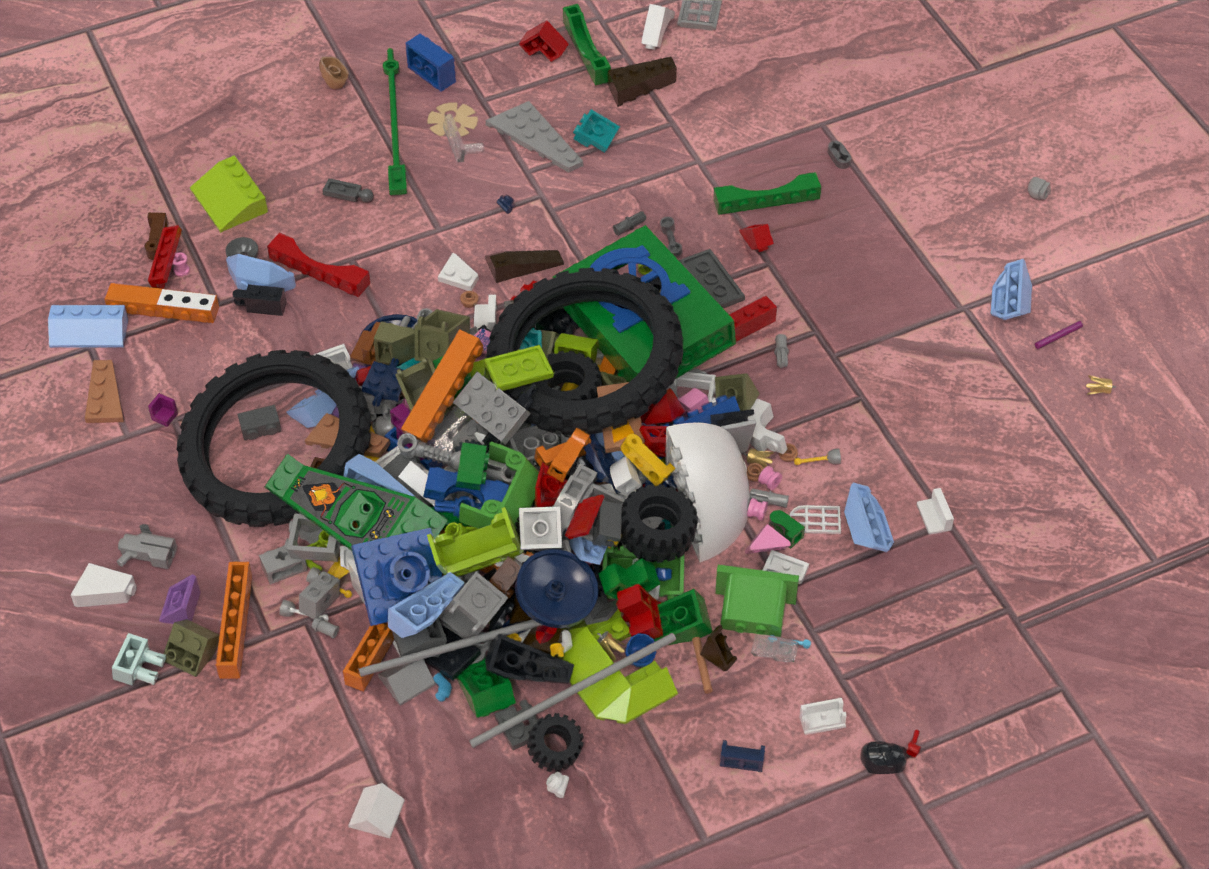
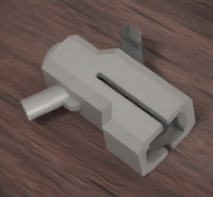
(147, 547)

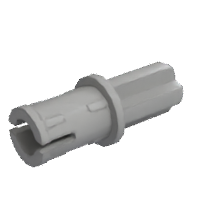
(781, 350)
(771, 498)

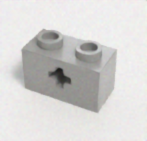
(279, 565)
(319, 595)

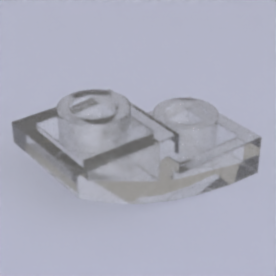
(776, 647)

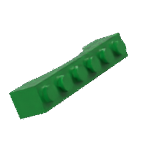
(595, 63)
(733, 199)

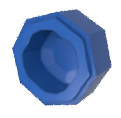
(664, 573)

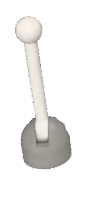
(288, 609)

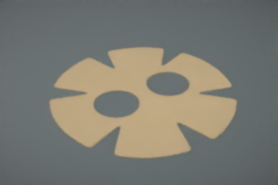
(461, 117)

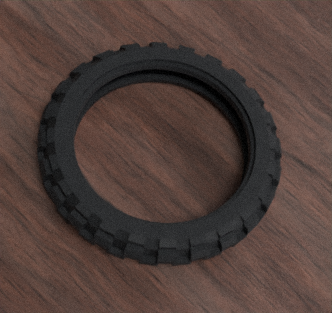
(599, 286)
(238, 382)

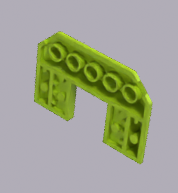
(616, 695)

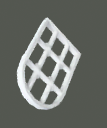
(823, 515)

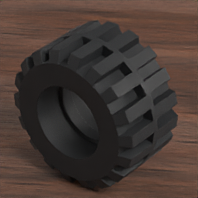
(559, 726)

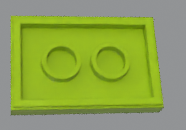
(519, 368)

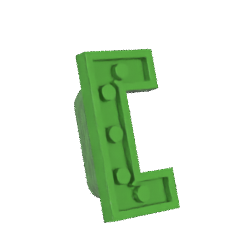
(754, 599)

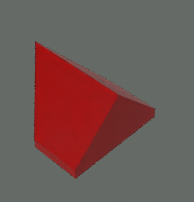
(666, 409)
(547, 488)

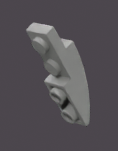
(573, 493)

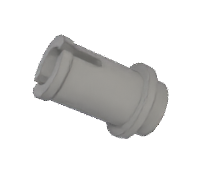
(325, 627)

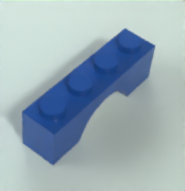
(443, 483)

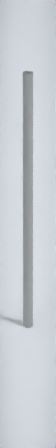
(447, 647)
(572, 690)

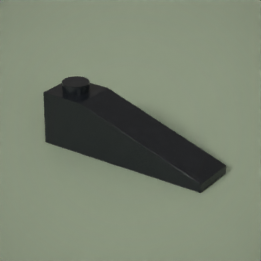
(522, 662)

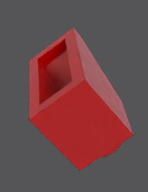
(757, 236)

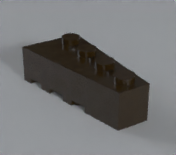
(640, 79)

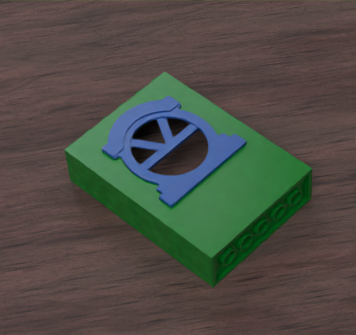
(626, 336)

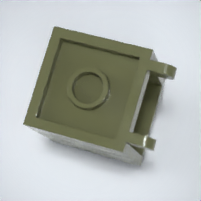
(437, 332)
(414, 380)

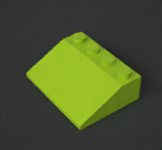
(229, 194)

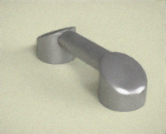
(668, 228)

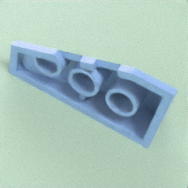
(368, 471)
(423, 606)

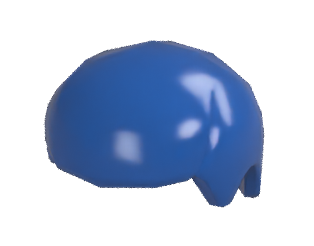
(635, 644)

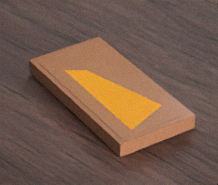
(614, 437)

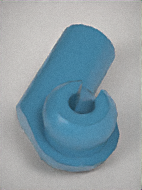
(444, 687)

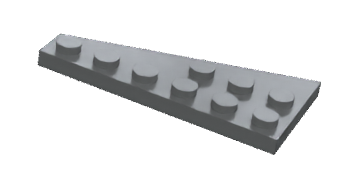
(534, 133)

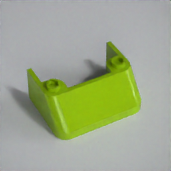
(476, 548)

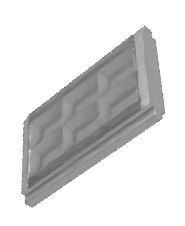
(699, 14)

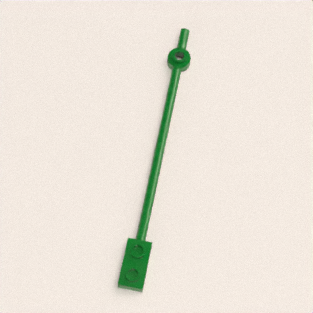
(396, 172)

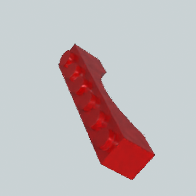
(346, 278)

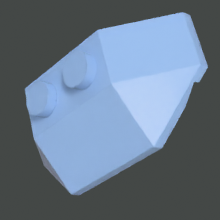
(255, 271)
(1012, 291)
(867, 519)

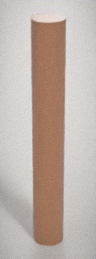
(702, 665)

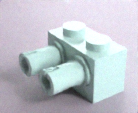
(129, 661)

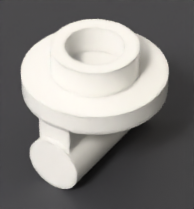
(557, 784)

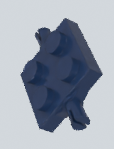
(382, 382)
(600, 460)

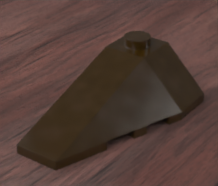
(514, 264)

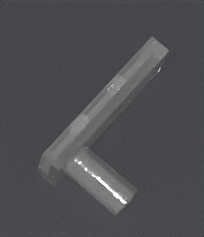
(456, 143)

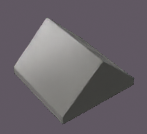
(407, 680)

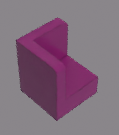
(163, 409)

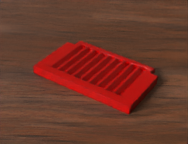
(584, 517)

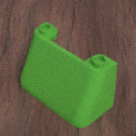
(669, 588)

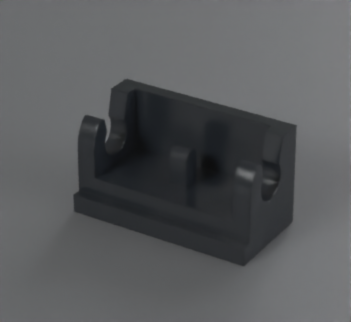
(731, 417)

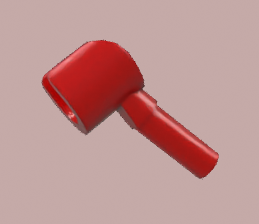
(913, 749)

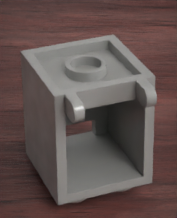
(473, 607)

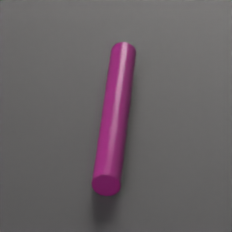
(1059, 334)

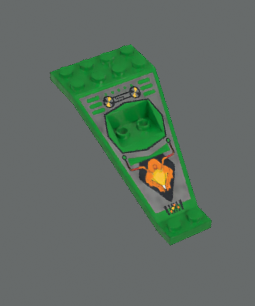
(337, 501)

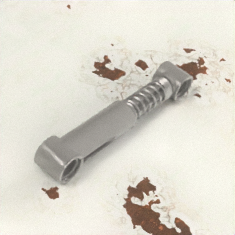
(495, 469)

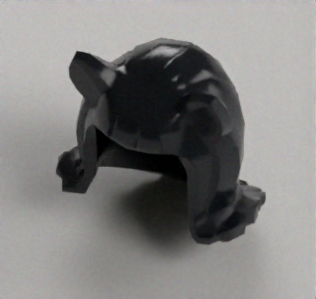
(558, 322)

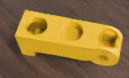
(646, 460)

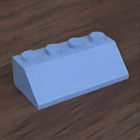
(87, 326)

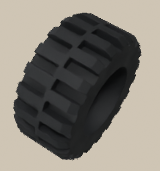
(571, 369)
(663, 503)

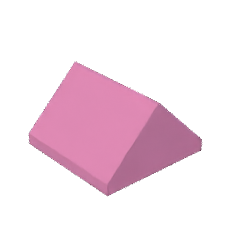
(767, 540)

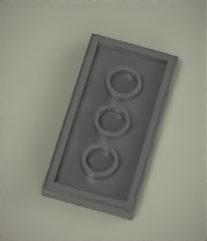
(713, 277)

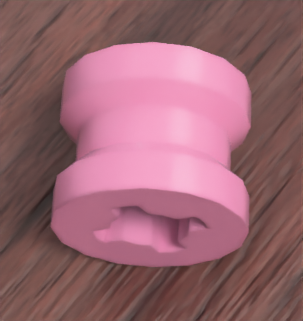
(770, 478)
(757, 509)

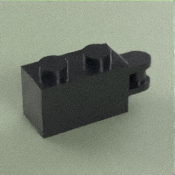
(261, 299)

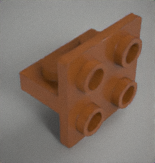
(364, 348)

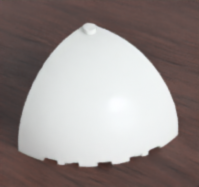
(715, 481)

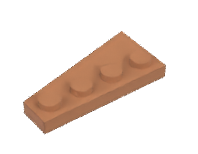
(103, 394)
(327, 430)

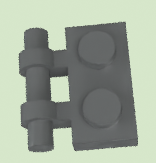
(517, 735)

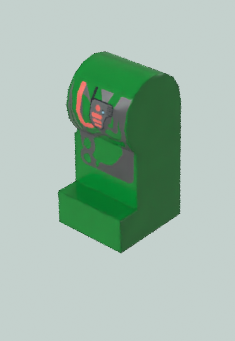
(787, 526)

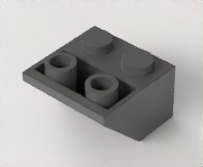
(425, 639)

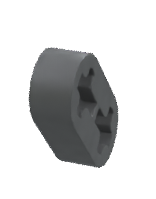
(842, 153)

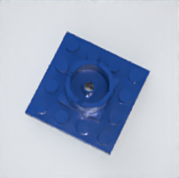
(382, 566)

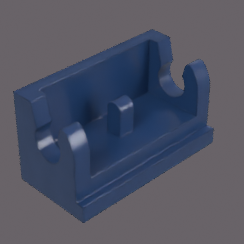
(742, 757)

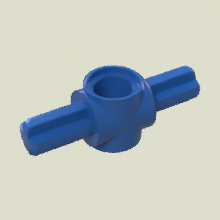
(453, 506)

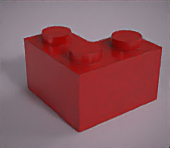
(546, 39)
(641, 611)

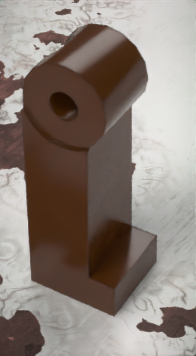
(157, 222)

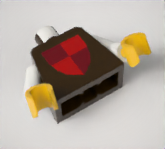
(546, 639)

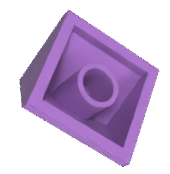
(181, 601)

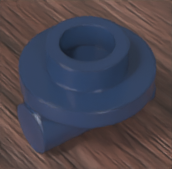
(506, 203)

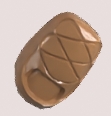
(333, 72)

